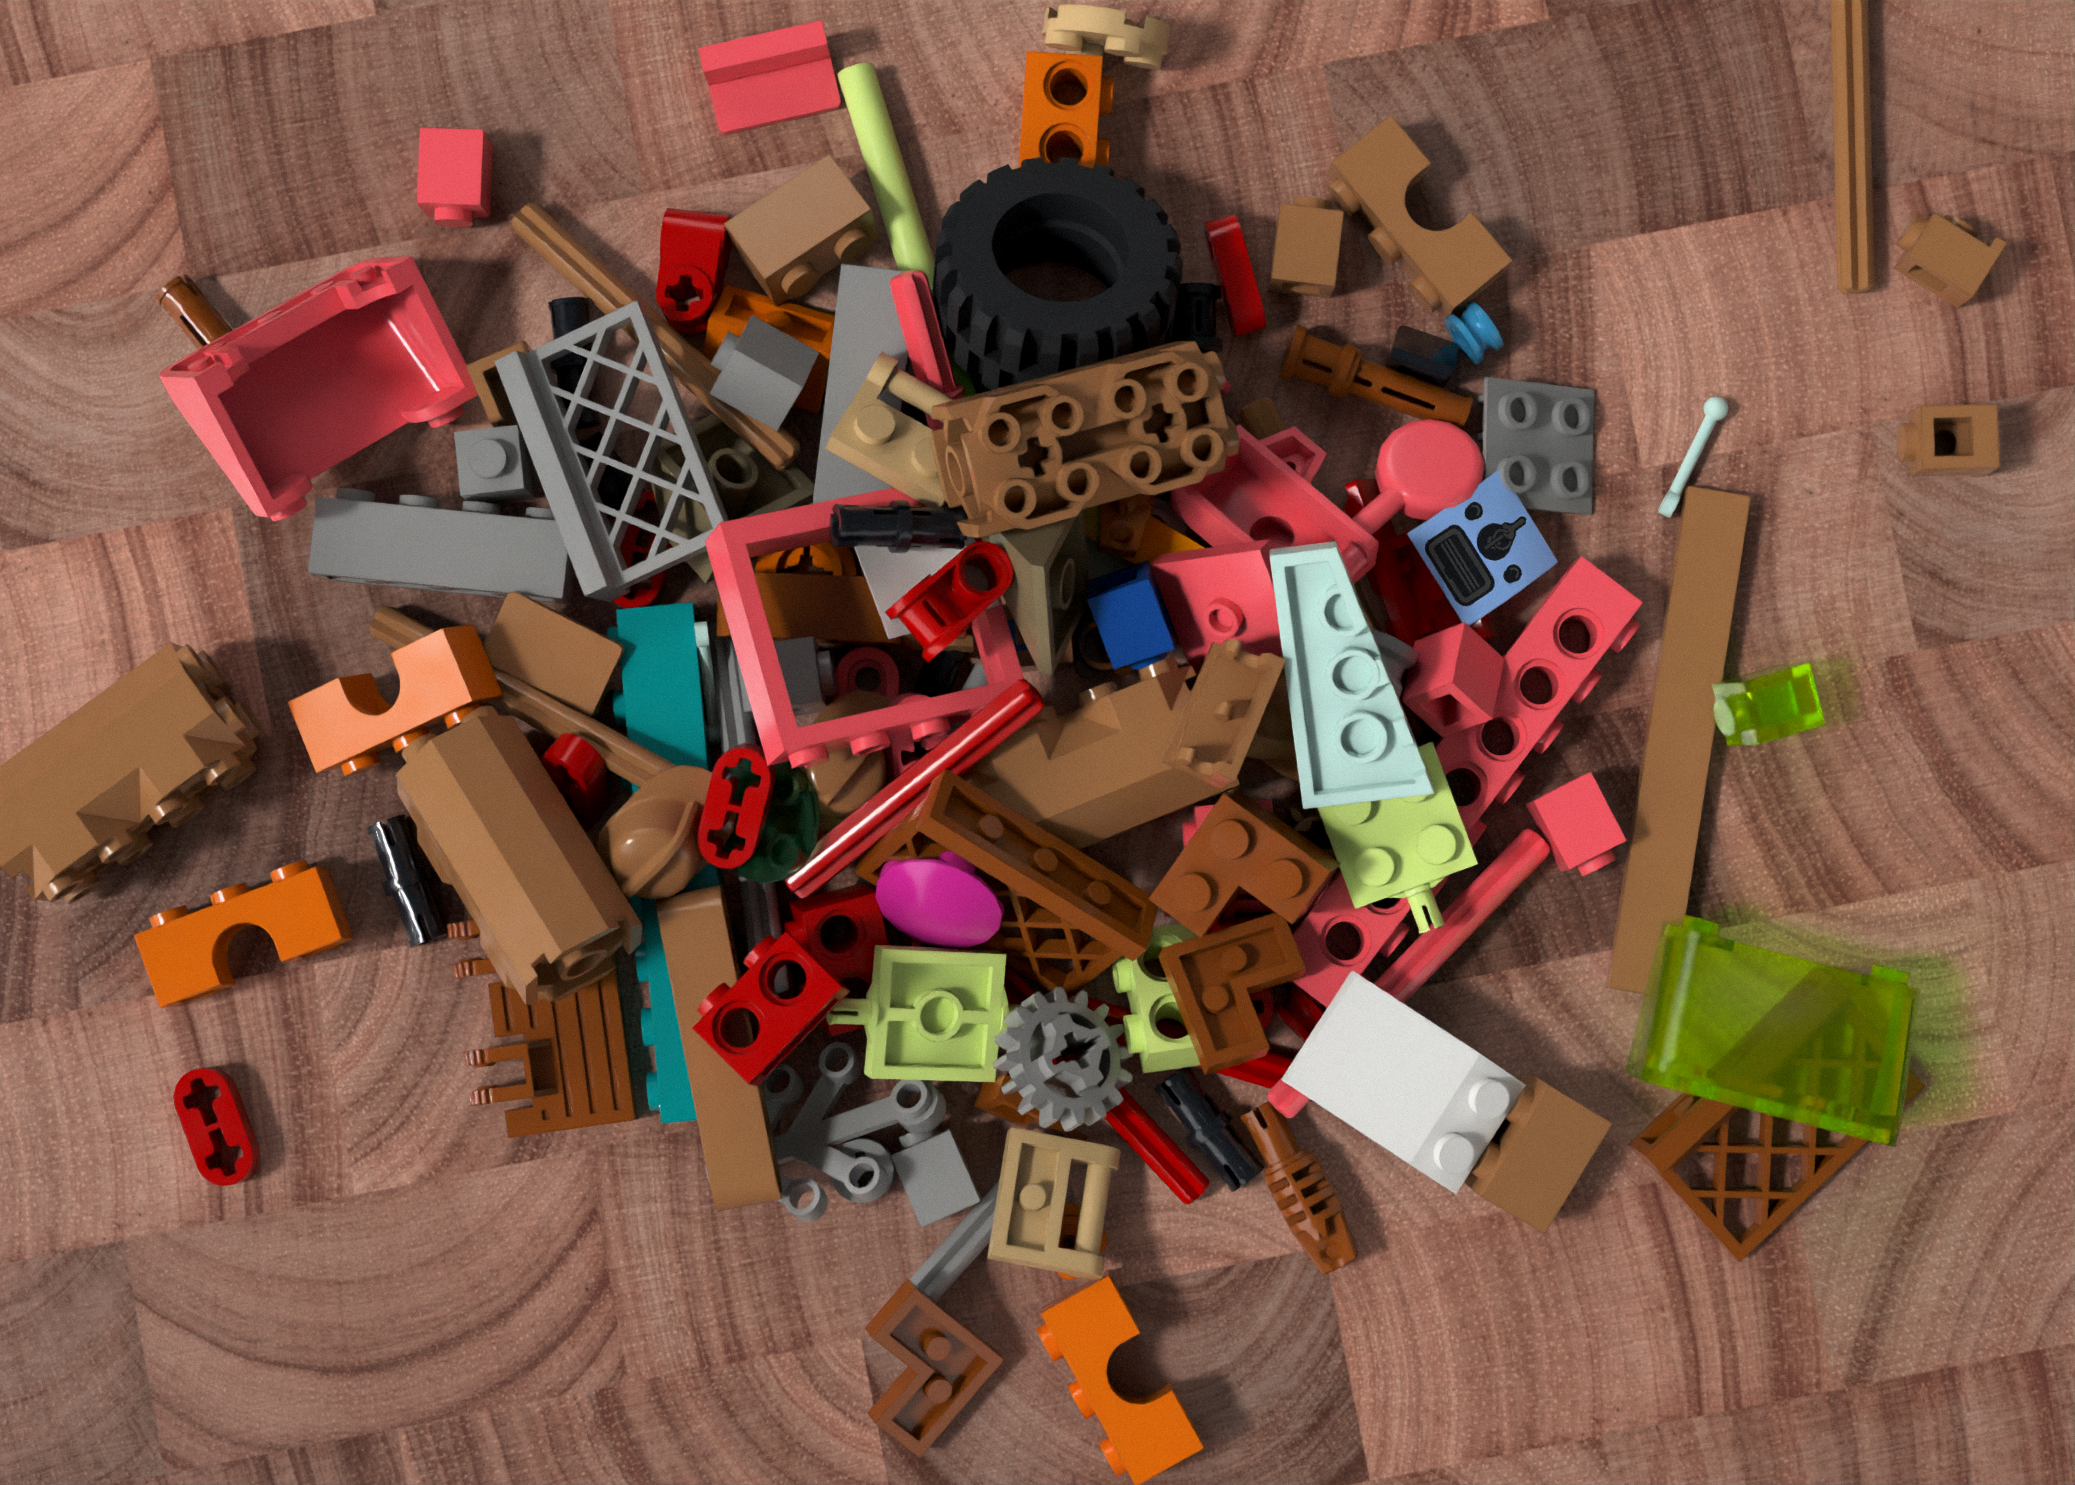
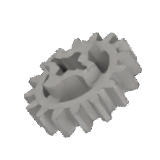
(1071, 1090)

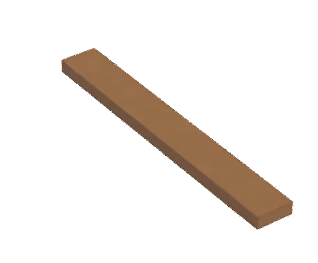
(1678, 730)

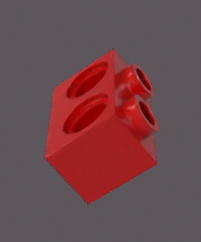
(855, 951)
(781, 1021)

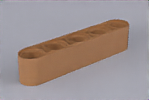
(728, 1110)

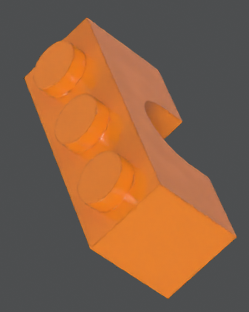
(439, 683)
(189, 951)
(1142, 1431)

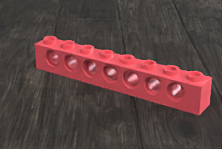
(1581, 596)

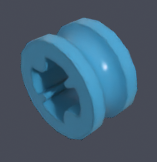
(1473, 332)

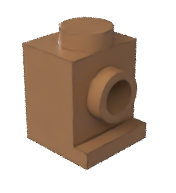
(1946, 256)
(1971, 436)

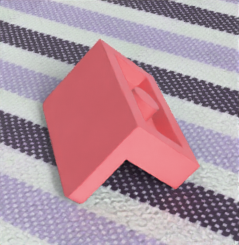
(770, 77)

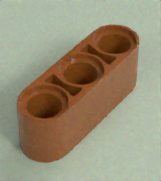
(818, 606)

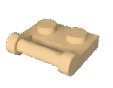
(887, 440)
(1034, 1197)

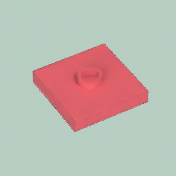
(1220, 597)

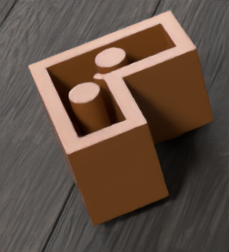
(1237, 850)

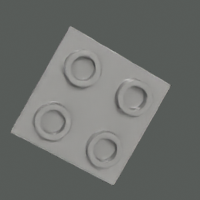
(1540, 442)

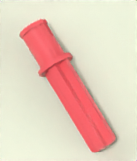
(924, 336)

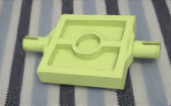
(1401, 845)
(931, 1013)

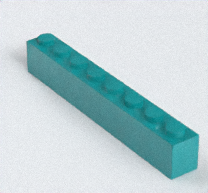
(666, 715)

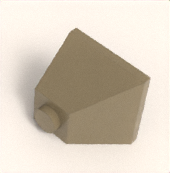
(742, 479)
(1047, 585)

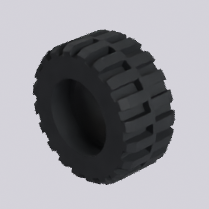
(1060, 217)

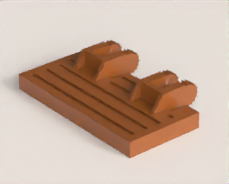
(571, 1052)

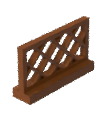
(1021, 865)
(1693, 1119)

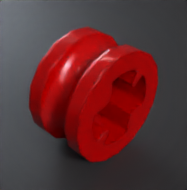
(1299, 1013)

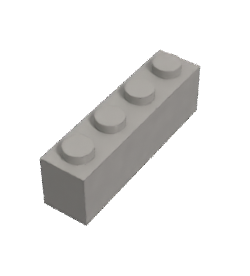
(862, 330)
(439, 548)

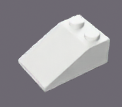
(1403, 1082)

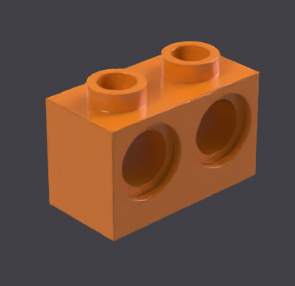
(1049, 122)

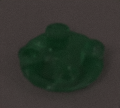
(789, 828)

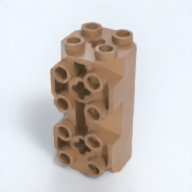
(1083, 438)
(1099, 765)
(117, 769)
(515, 857)

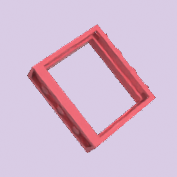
(782, 741)

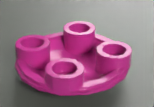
(939, 901)

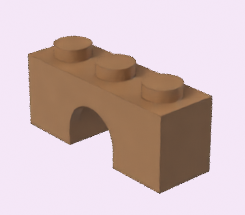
(1444, 264)

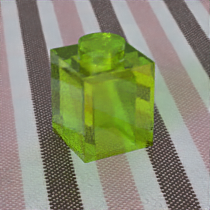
(1767, 704)

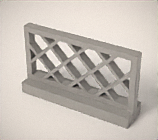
(564, 470)

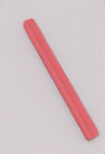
(1438, 944)

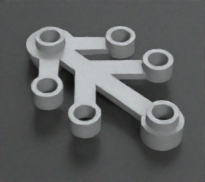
(815, 1133)

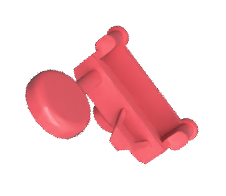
(1262, 498)

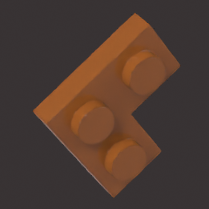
(1214, 982)
(942, 1371)

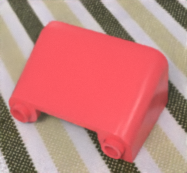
(321, 380)

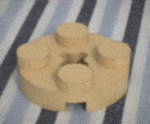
(1106, 30)

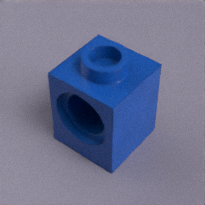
(1131, 616)

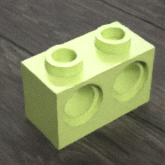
(1151, 1001)

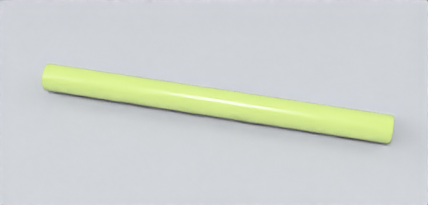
(890, 181)

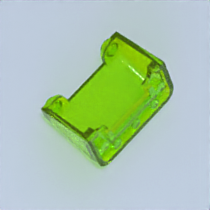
(1776, 1033)

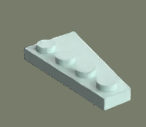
(1341, 698)

